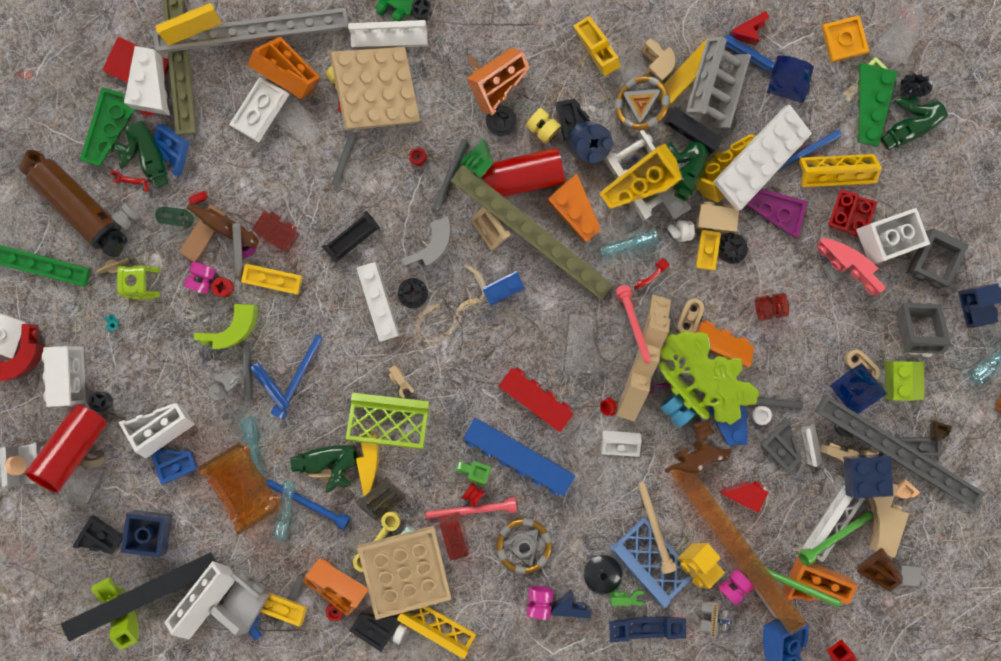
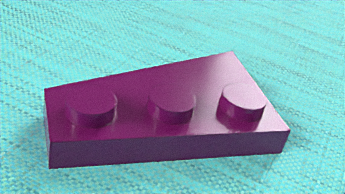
(780, 210)

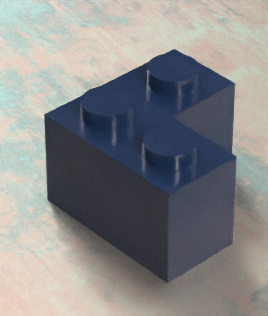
(979, 304)

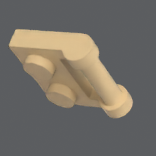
(490, 228)

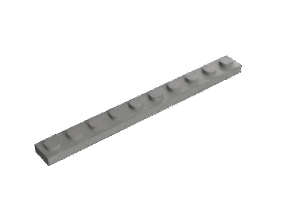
(260, 30)

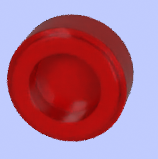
(198, 198)

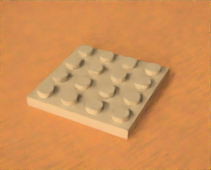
(374, 87)
(404, 572)

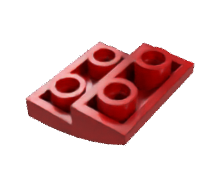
(851, 212)

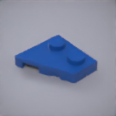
(172, 147)
(737, 432)
(173, 464)

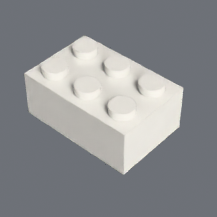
(893, 236)
(64, 375)

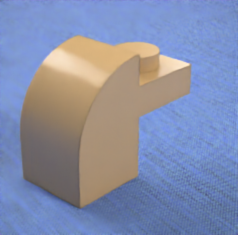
(662, 60)

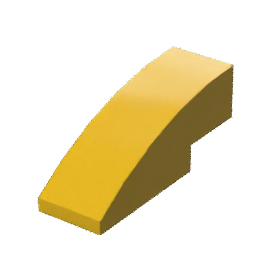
(597, 46)
(368, 464)

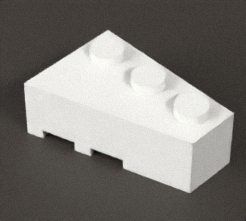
(146, 82)
(156, 429)

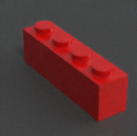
(535, 399)

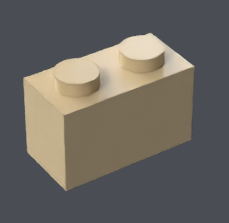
(716, 218)

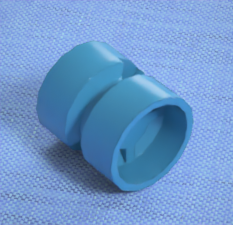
(677, 410)

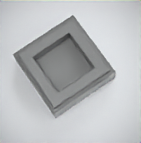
(910, 575)

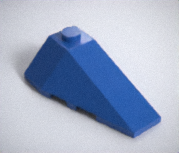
(780, 644)

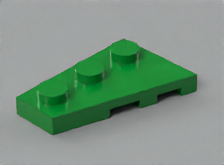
(479, 159)

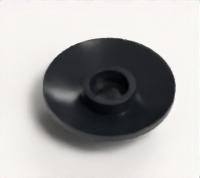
(599, 565)

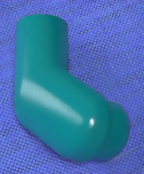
(112, 323)

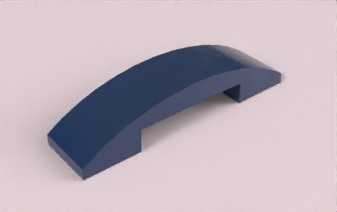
(647, 627)

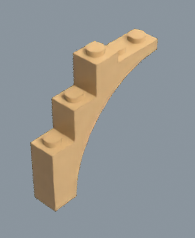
(639, 380)
(887, 517)

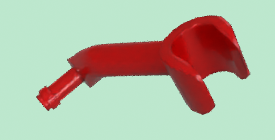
(138, 181)
(662, 265)

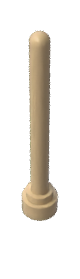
(667, 564)

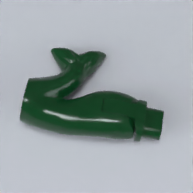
(913, 128)
(149, 153)
(696, 154)
(321, 458)

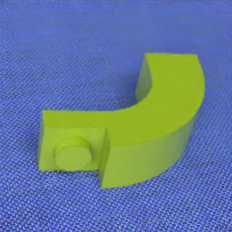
(240, 328)
(125, 628)

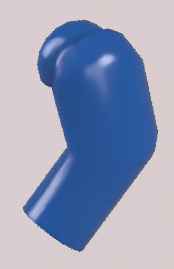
(254, 631)

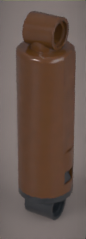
(73, 203)

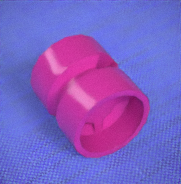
(201, 270)
(743, 584)
(540, 602)

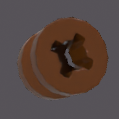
(702, 429)

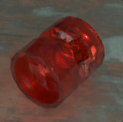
(775, 306)

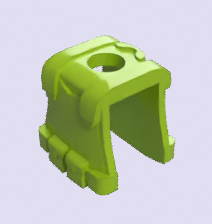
(139, 290)

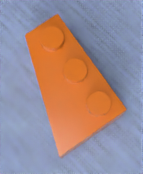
(284, 67)
(496, 79)
(574, 209)
(821, 579)
(335, 586)

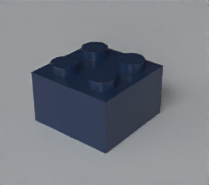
(868, 476)
(146, 533)

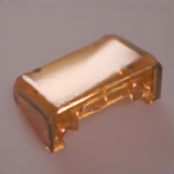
(240, 487)

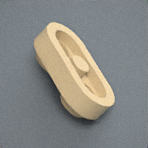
(690, 317)
(861, 357)

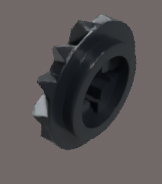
(909, 86)
(510, 123)
(731, 257)
(406, 299)

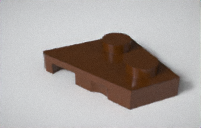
(881, 570)

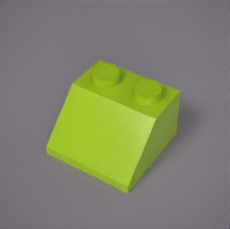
(904, 380)

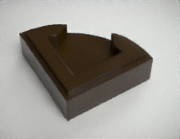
(939, 431)

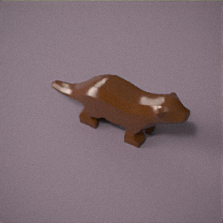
(223, 225)
(699, 459)

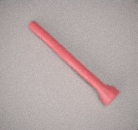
(624, 294)
(508, 505)

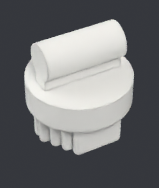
(682, 231)

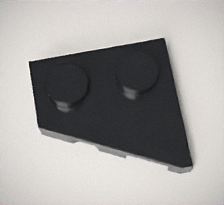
(569, 115)
(98, 537)
(374, 631)

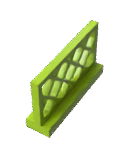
(392, 405)

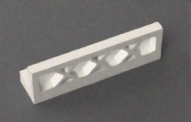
(388, 34)
(830, 520)

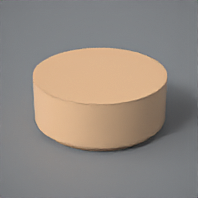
(15, 465)

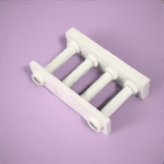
(613, 162)

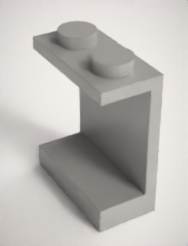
(28, 452)
(241, 604)

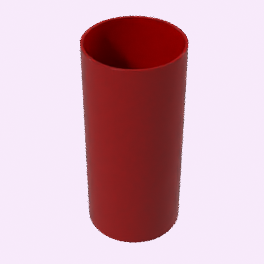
(525, 173)
(66, 448)

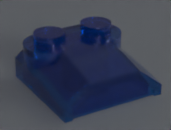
(790, 78)
(858, 389)

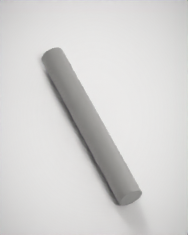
(237, 249)

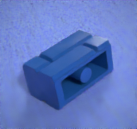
(503, 288)

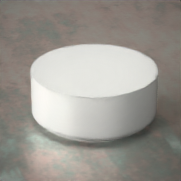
(761, 415)
(399, 634)

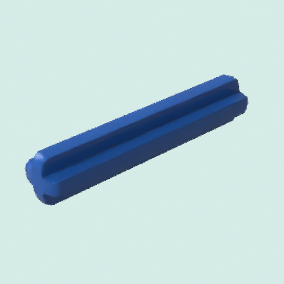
(756, 58)
(270, 386)

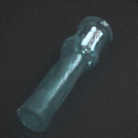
(637, 241)
(986, 367)
(250, 437)
(284, 520)

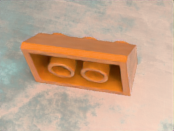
(726, 345)

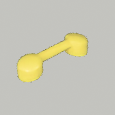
(390, 522)

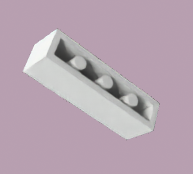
(378, 301)
(199, 600)

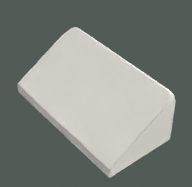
(621, 443)
(811, 445)

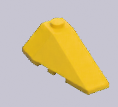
(717, 165)
(648, 177)

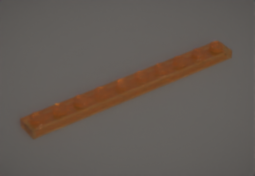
(740, 550)

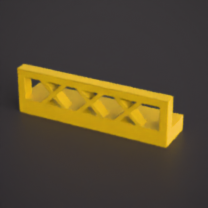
(684, 75)
(840, 173)
(436, 635)

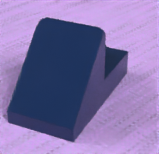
(564, 607)

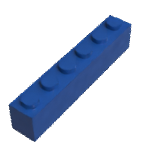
(518, 456)

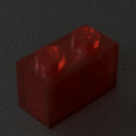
(275, 231)
(454, 536)

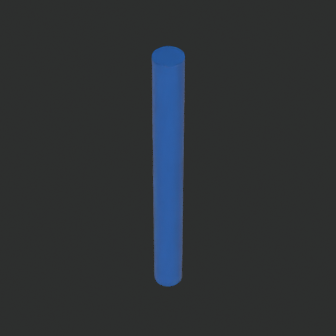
(811, 148)

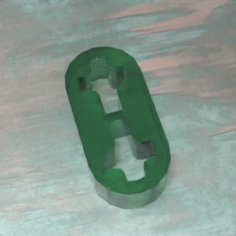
(174, 212)

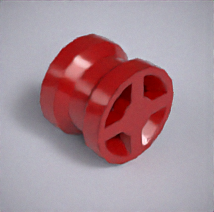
(227, 287)
(473, 494)

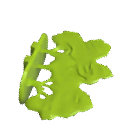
(713, 377)

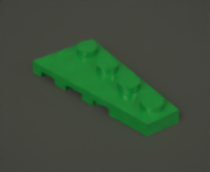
(875, 93)
(106, 126)

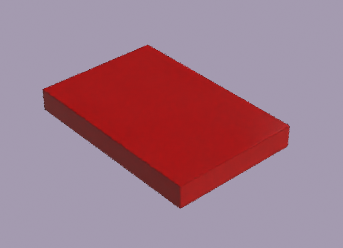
(121, 58)

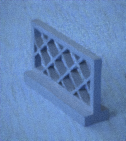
(637, 570)

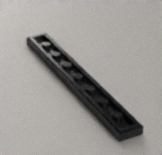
(136, 597)

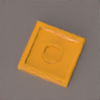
(845, 39)

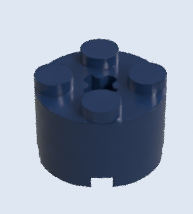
(600, 141)

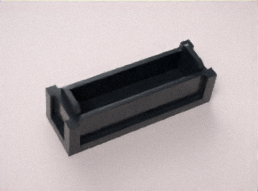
(692, 129)
(351, 237)

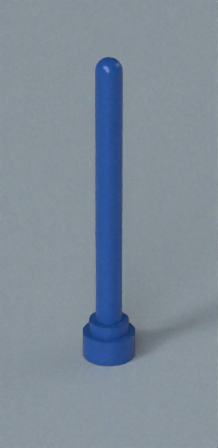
(276, 411)
(339, 520)

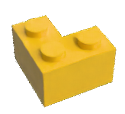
(701, 564)

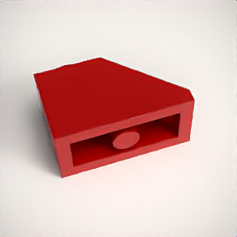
(747, 494)

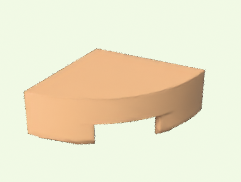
(906, 490)

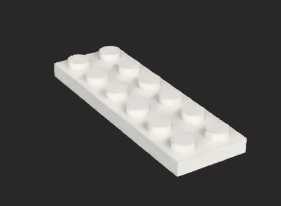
(762, 157)

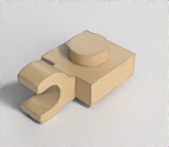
(398, 377)

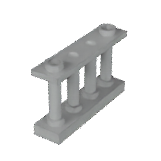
(705, 79)

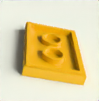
(188, 24)

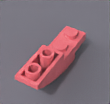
(845, 257)

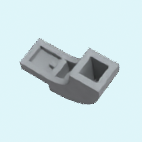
(437, 247)

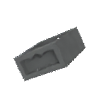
(946, 241)
(923, 344)

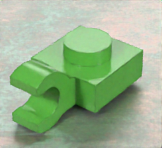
(477, 472)
(621, 598)

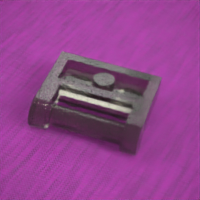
(384, 502)

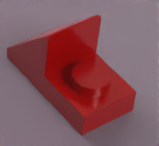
(748, 31)

